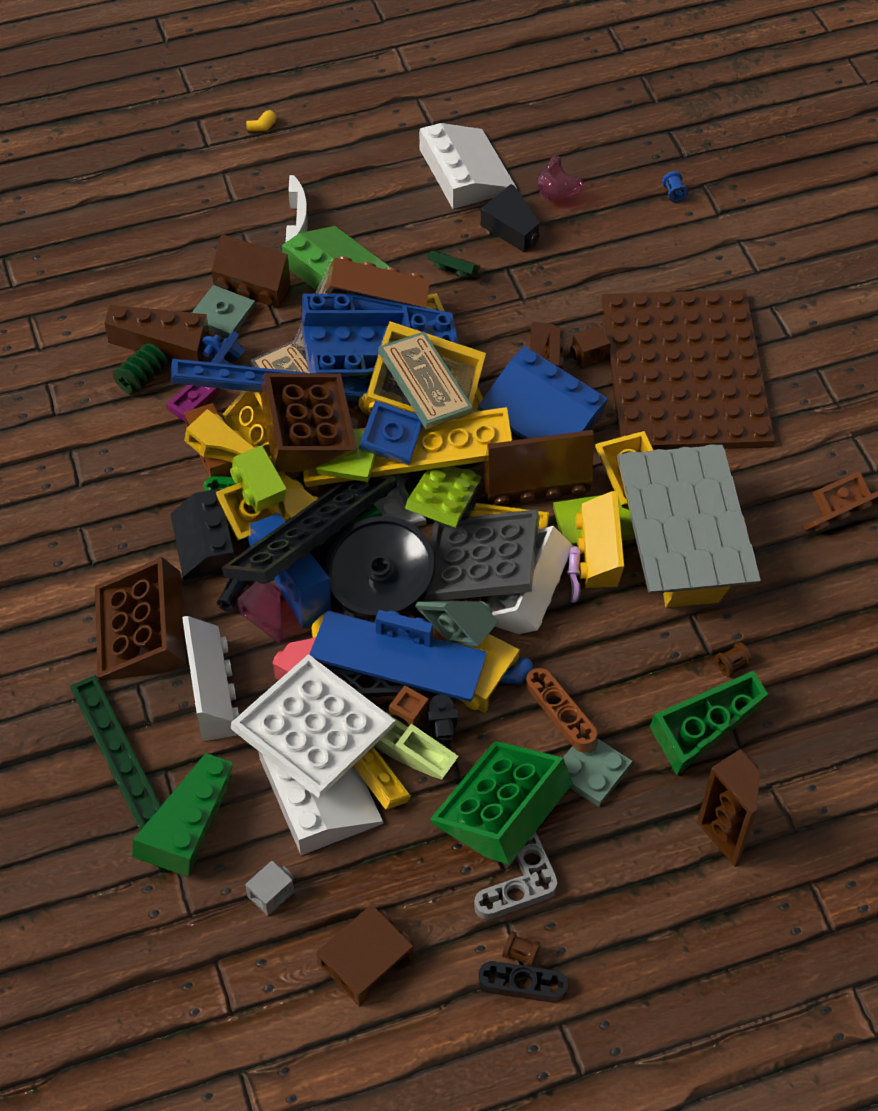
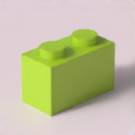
(258, 479)

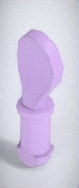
(574, 565)

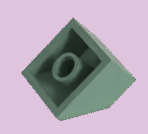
(459, 620)

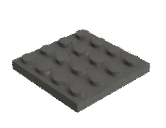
(484, 556)

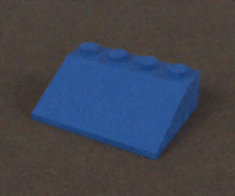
(543, 398)

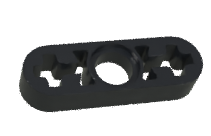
(533, 973)

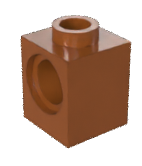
(409, 707)

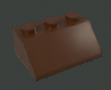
(251, 271)

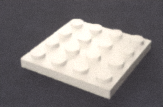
(313, 725)

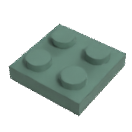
(596, 771)

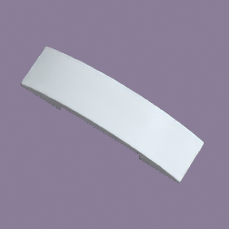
(297, 201)

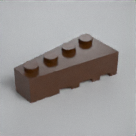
(173, 332)

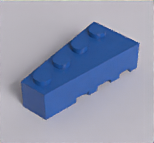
(304, 584)

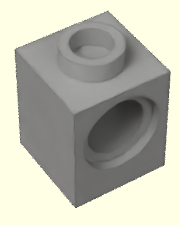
(270, 887)

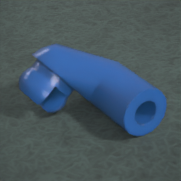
(518, 672)

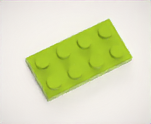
(444, 494)

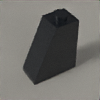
(511, 219)

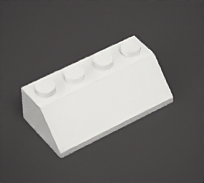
(525, 610)
(209, 679)

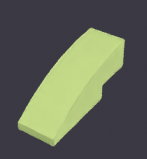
(417, 750)

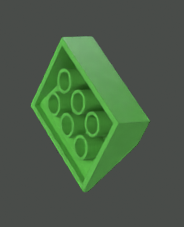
(312, 251)

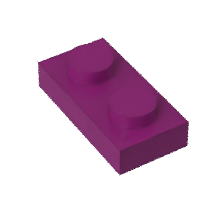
(190, 398)

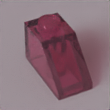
(263, 608)

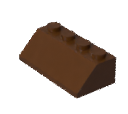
(730, 804)

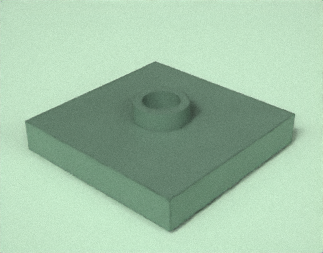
(224, 310)

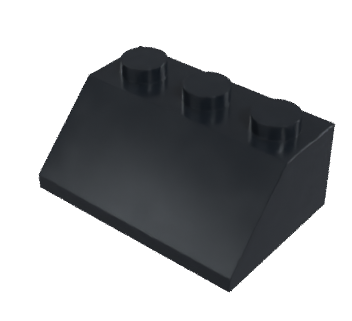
(202, 535)

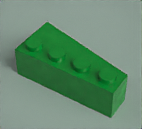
(705, 719)
(182, 822)

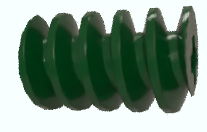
(139, 368)

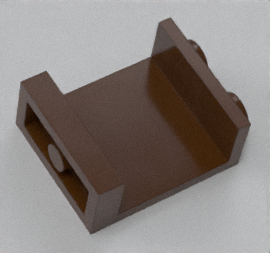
(364, 952)

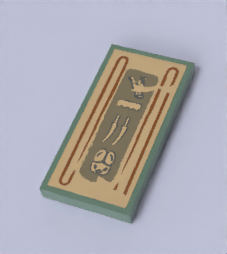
(425, 380)

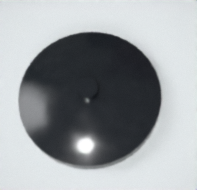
(380, 566)

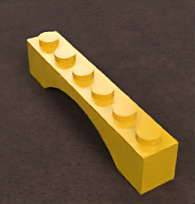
(217, 440)

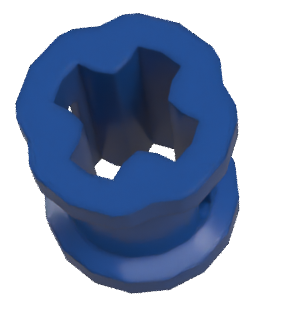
(675, 186)

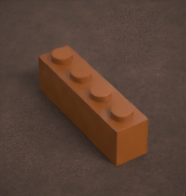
(375, 282)

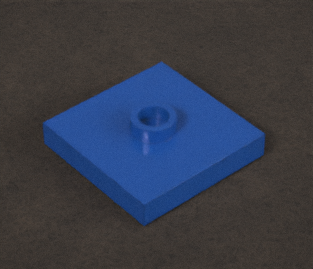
(391, 433)

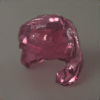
(555, 183)

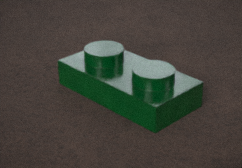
(444, 261)

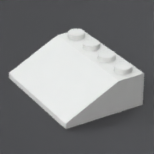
(463, 163)
(324, 820)

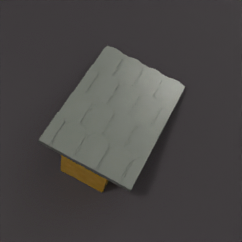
(687, 523)

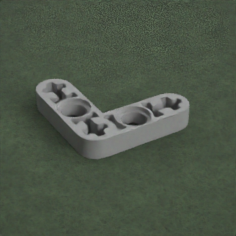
(527, 883)

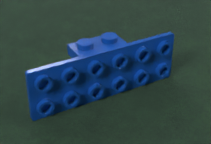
(400, 652)

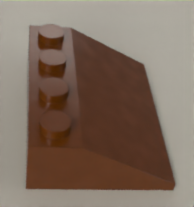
(306, 420)
(538, 468)
(140, 622)

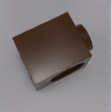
(590, 347)

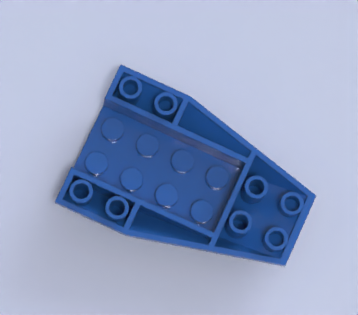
(347, 329)

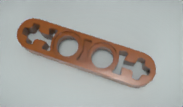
(563, 708)

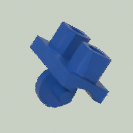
(228, 347)

